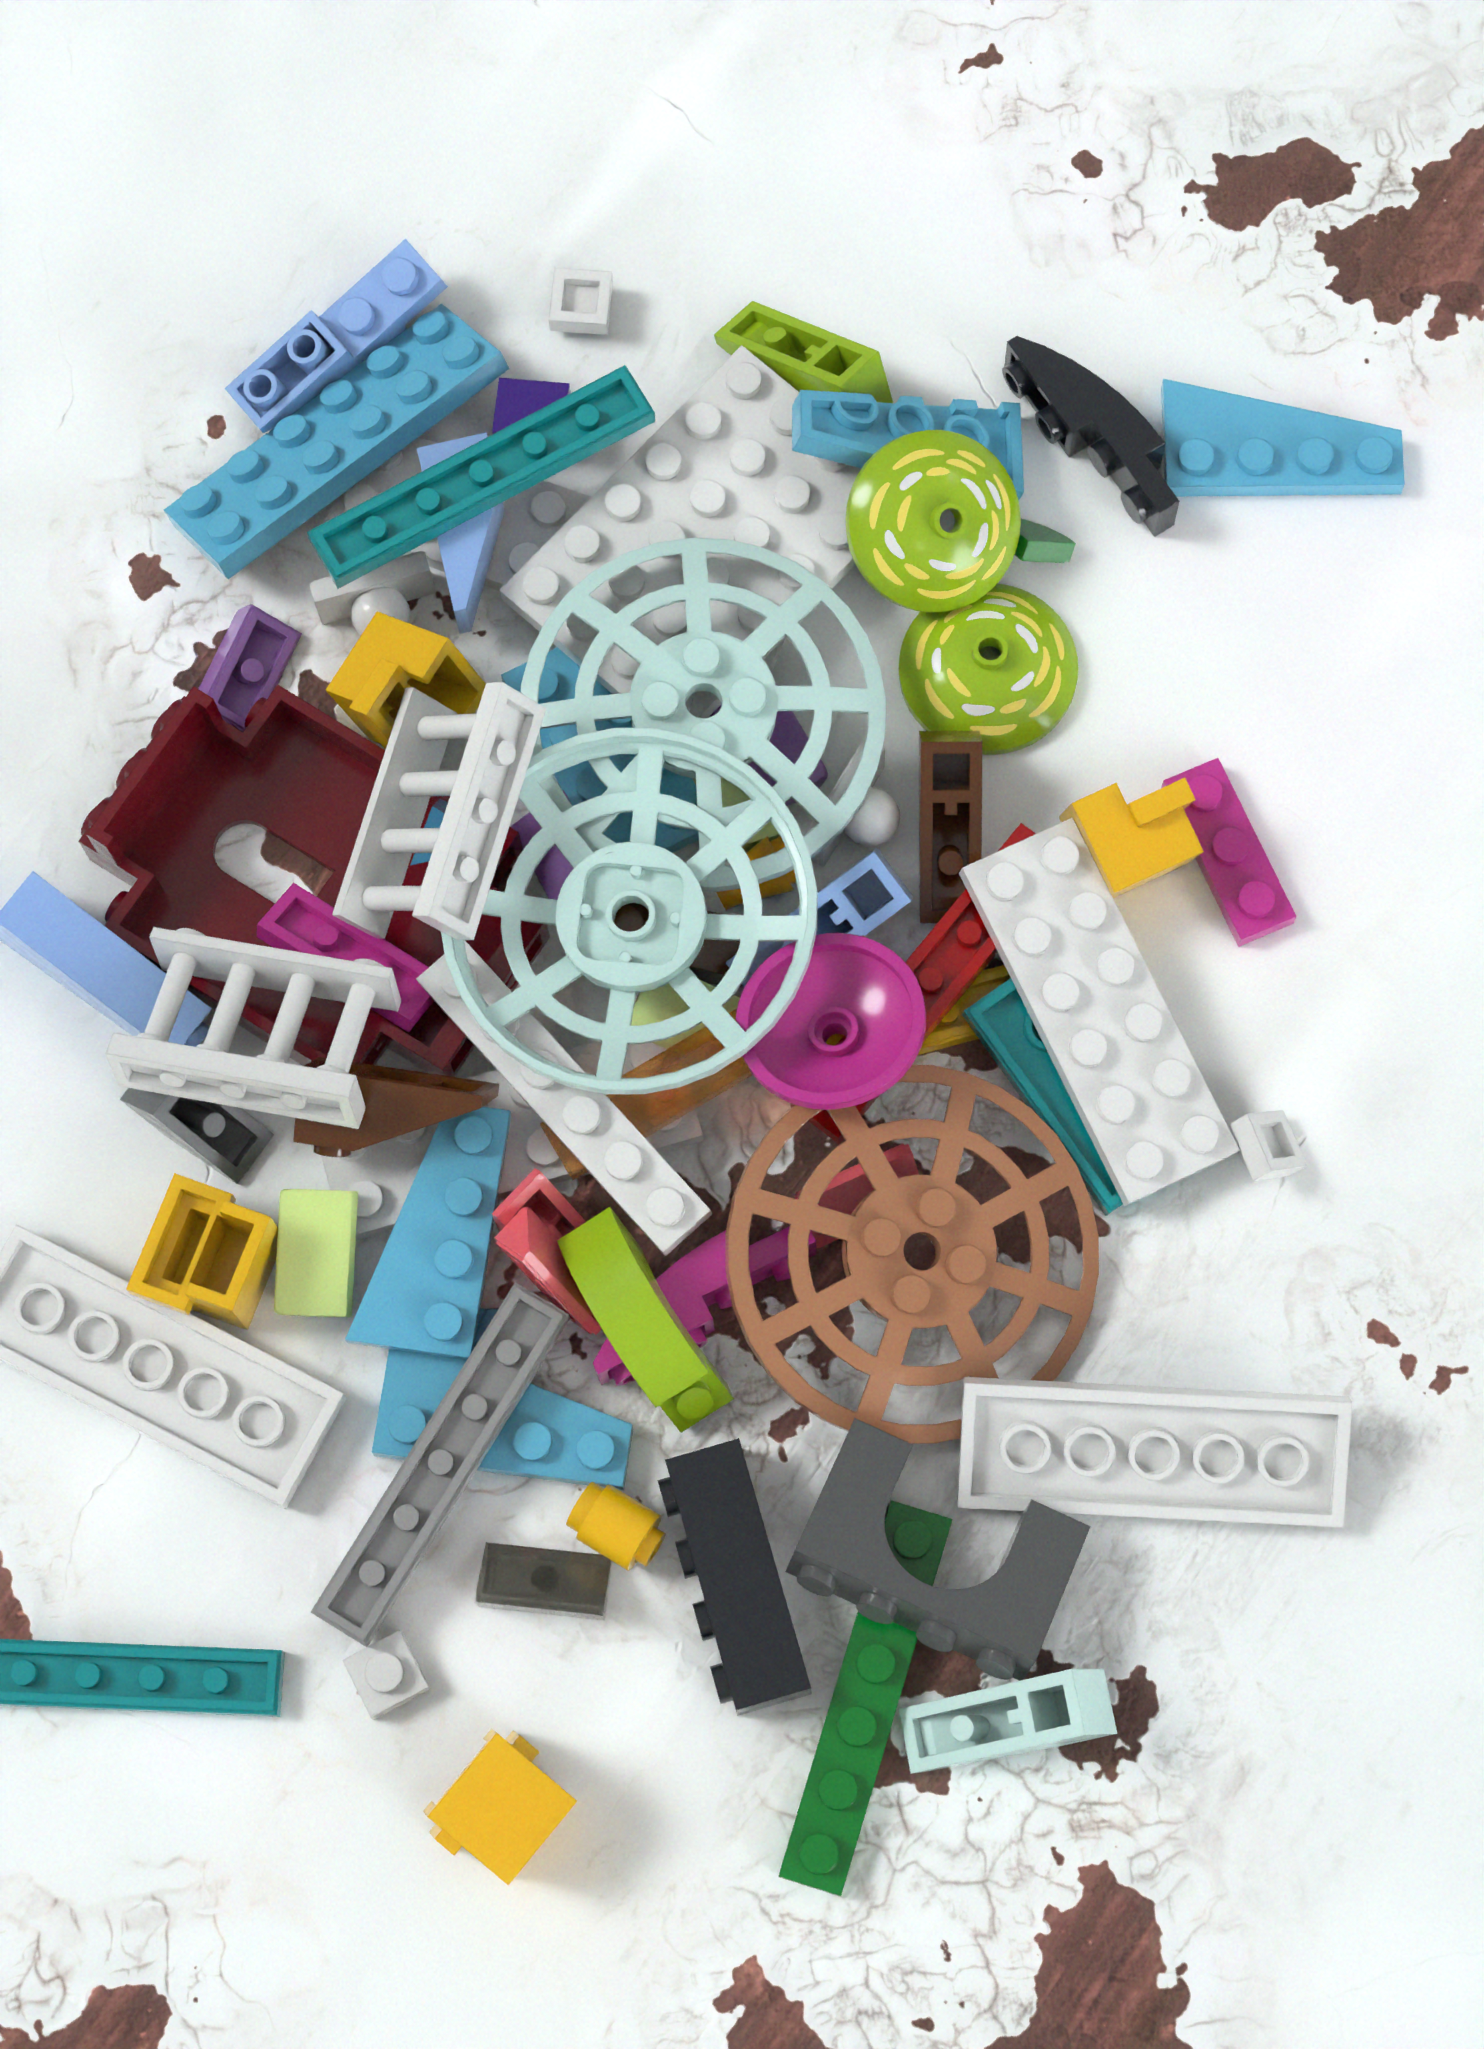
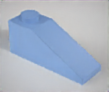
(469, 546)
(850, 903)

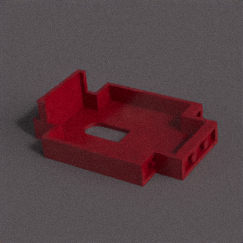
(308, 787)

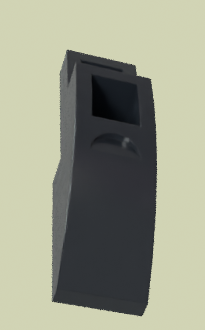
(1086, 411)

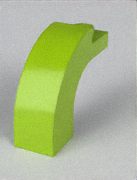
(641, 1321)

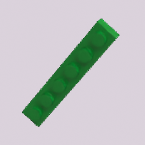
(860, 1718)

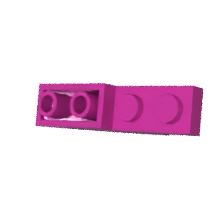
(700, 1282)

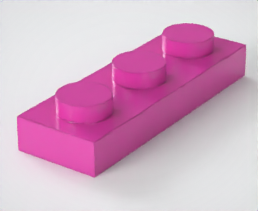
(1233, 857)
(307, 926)

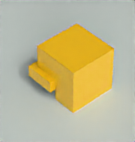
(399, 657)
(1136, 839)
(206, 1254)
(500, 1806)

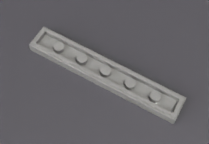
(440, 1465)

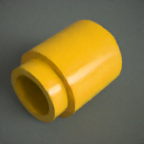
(616, 1526)

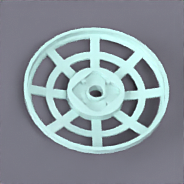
(732, 673)
(661, 883)

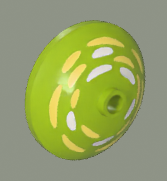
(898, 530)
(1005, 698)

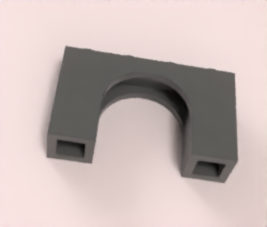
(992, 1622)

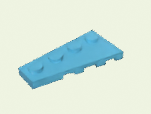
(855, 426)
(1265, 448)
(437, 1255)
(541, 1439)

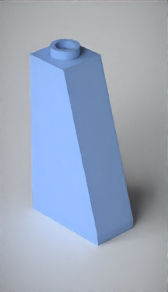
(92, 961)

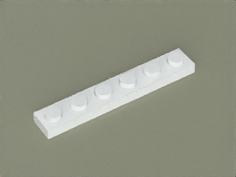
(580, 1118)

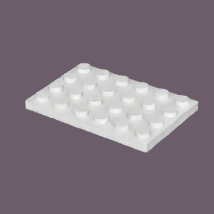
(706, 473)

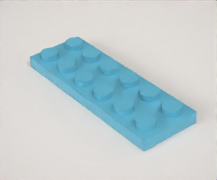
(335, 440)

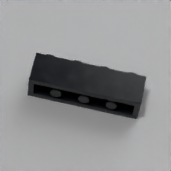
(737, 1578)

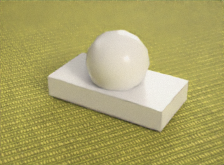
(380, 590)
(876, 818)

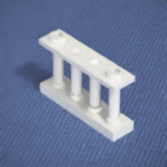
(473, 824)
(264, 1081)

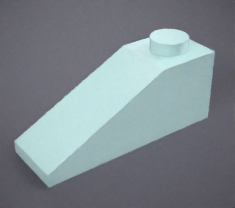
(1008, 1720)

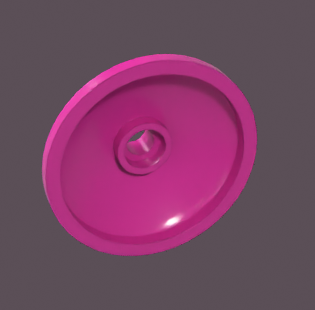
(847, 990)

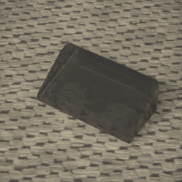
(544, 1581)

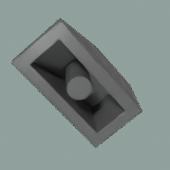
(212, 1132)

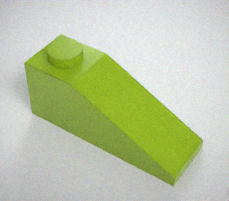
(805, 353)

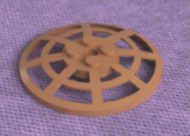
(876, 1260)

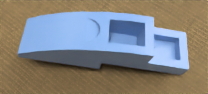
(338, 340)

